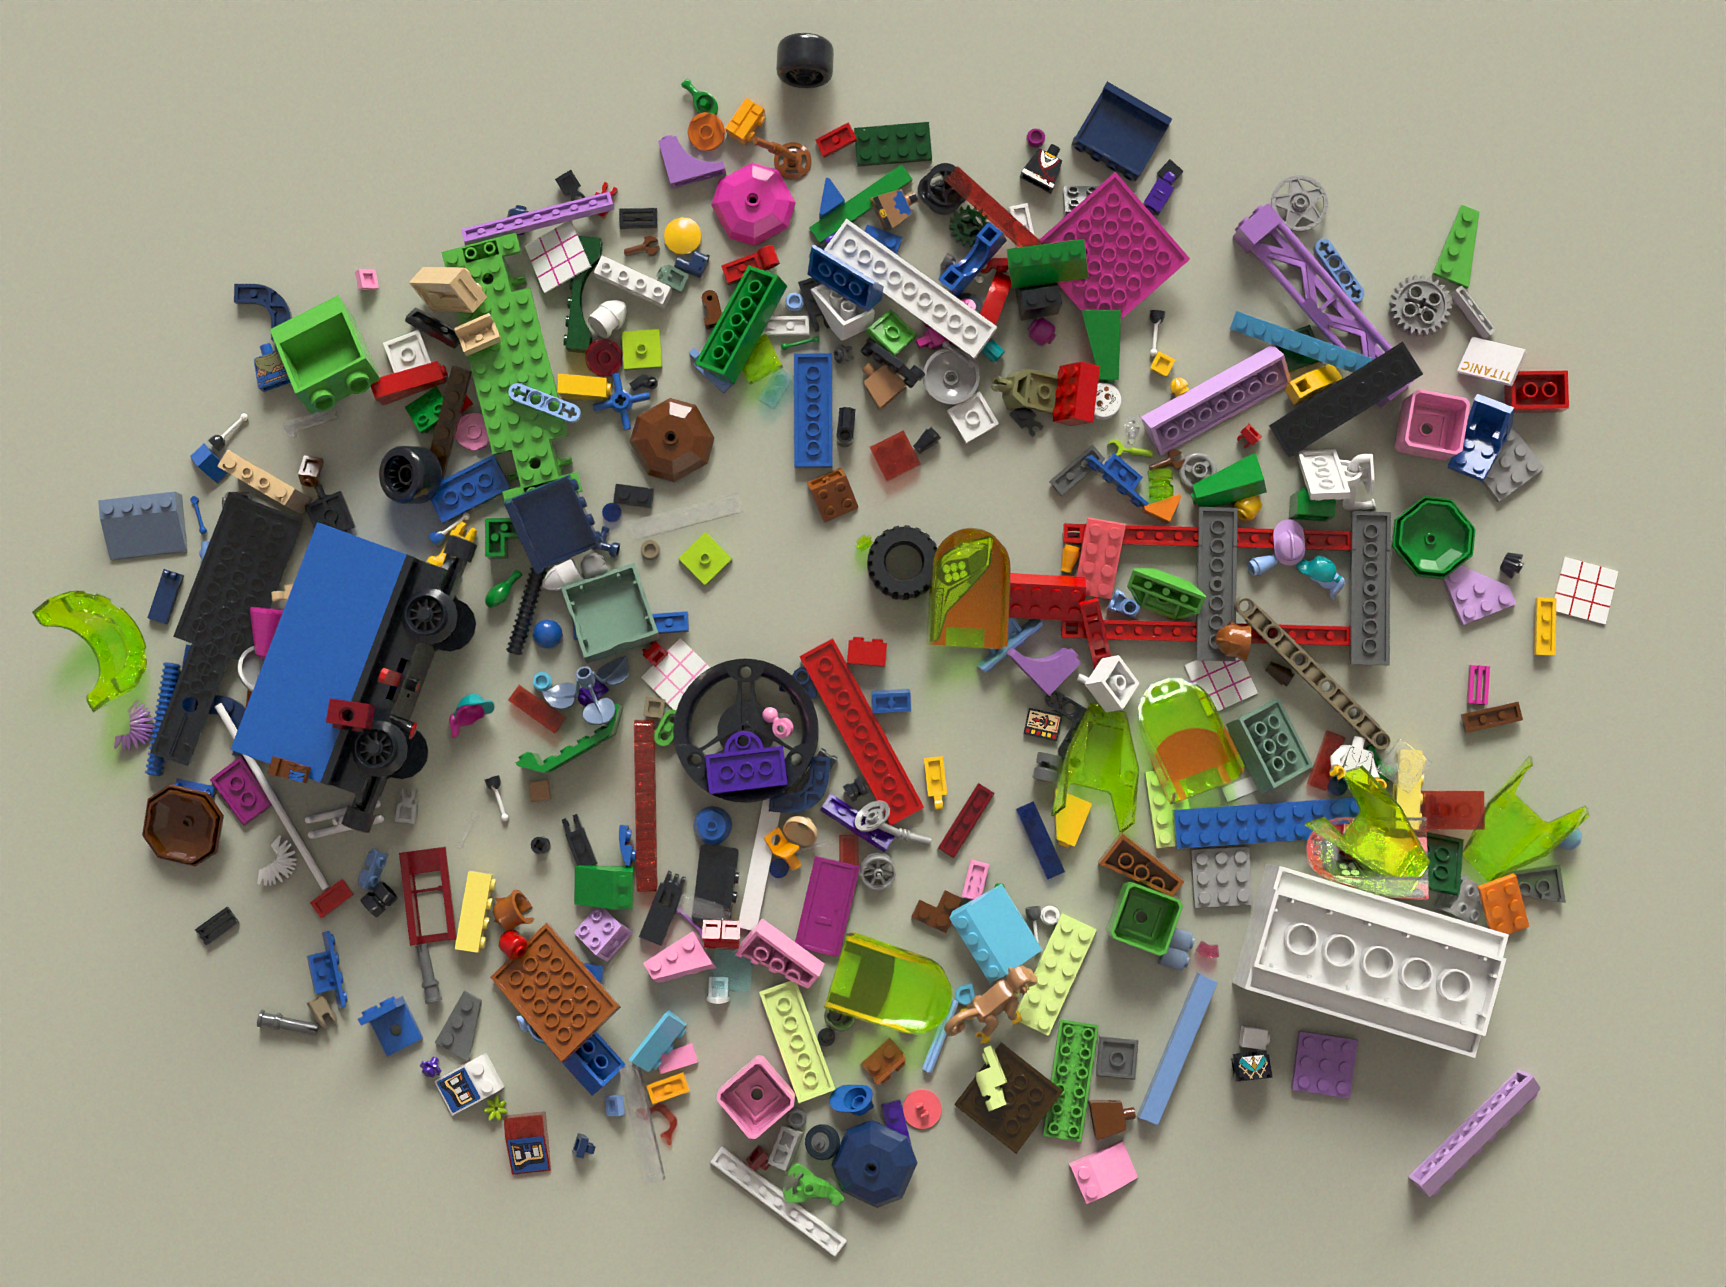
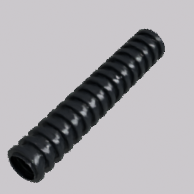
(525, 612)

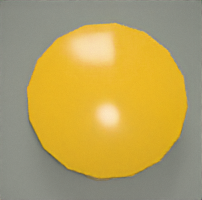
(682, 236)

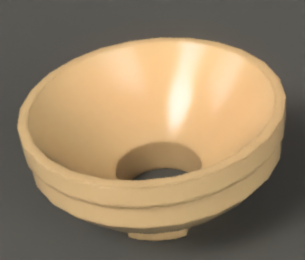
(798, 833)

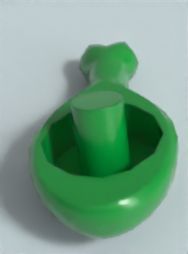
(702, 101)
(500, 592)

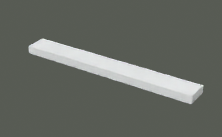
(758, 869)
(774, 1199)

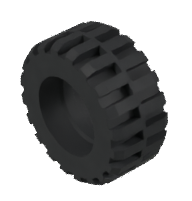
(877, 562)

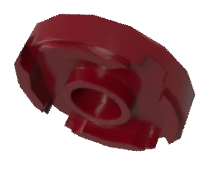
(603, 357)

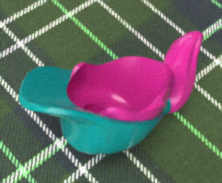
(469, 711)

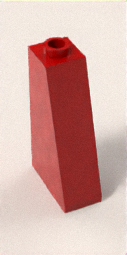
(408, 382)

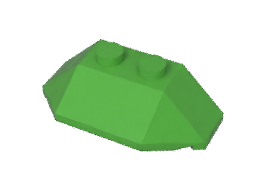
(1165, 593)

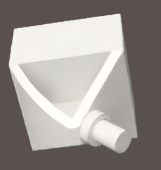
(1111, 683)

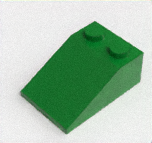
(604, 886)

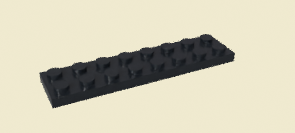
(1346, 399)

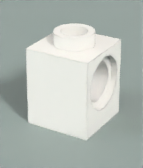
(1254, 1037)

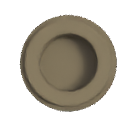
(650, 549)

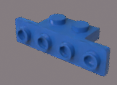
(1121, 475)
(325, 971)

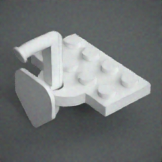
(1335, 478)

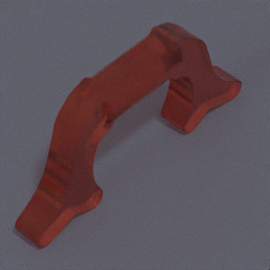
(670, 1117)

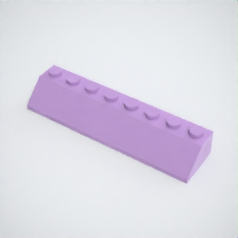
(1217, 399)
(1475, 1132)

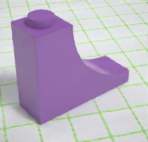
(684, 168)
(1049, 670)

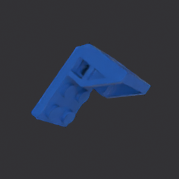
(1485, 435)

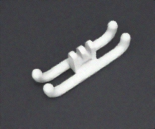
(337, 817)

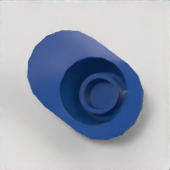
(852, 1099)

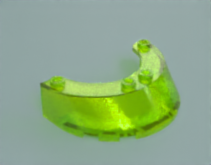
(110, 635)

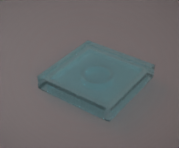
(731, 972)

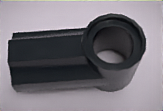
(846, 425)

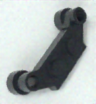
(893, 364)

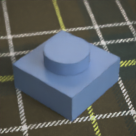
(614, 1105)

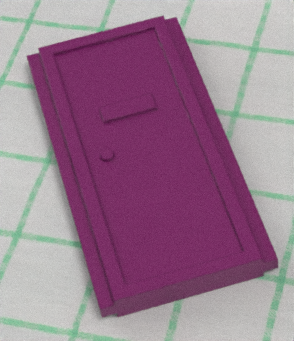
(827, 906)

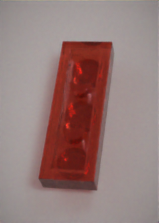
(537, 709)
(1320, 775)

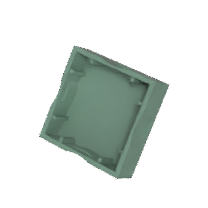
(610, 613)

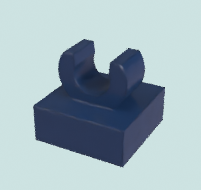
(582, 1145)

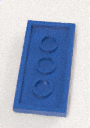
(469, 489)

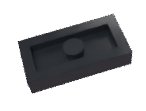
(633, 495)

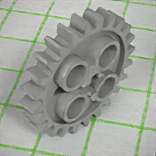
(1424, 289)

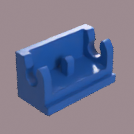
(891, 701)

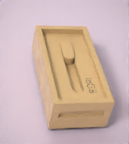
(448, 289)

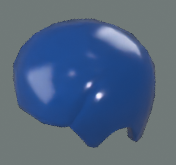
(547, 634)

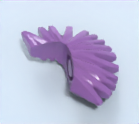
(137, 728)

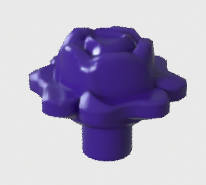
(430, 1067)

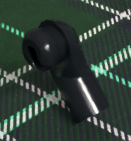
(645, 381)

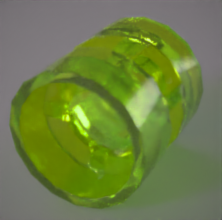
(1160, 483)

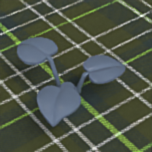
(600, 711)

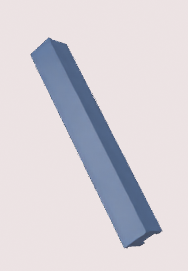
(1177, 1049)

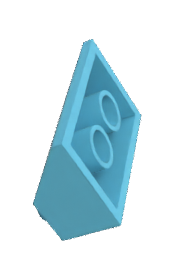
(659, 1041)

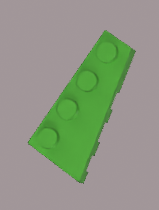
(1457, 253)

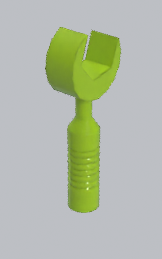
(1133, 451)

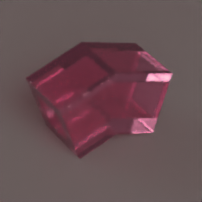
(1208, 951)

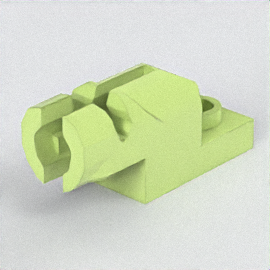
(991, 1079)

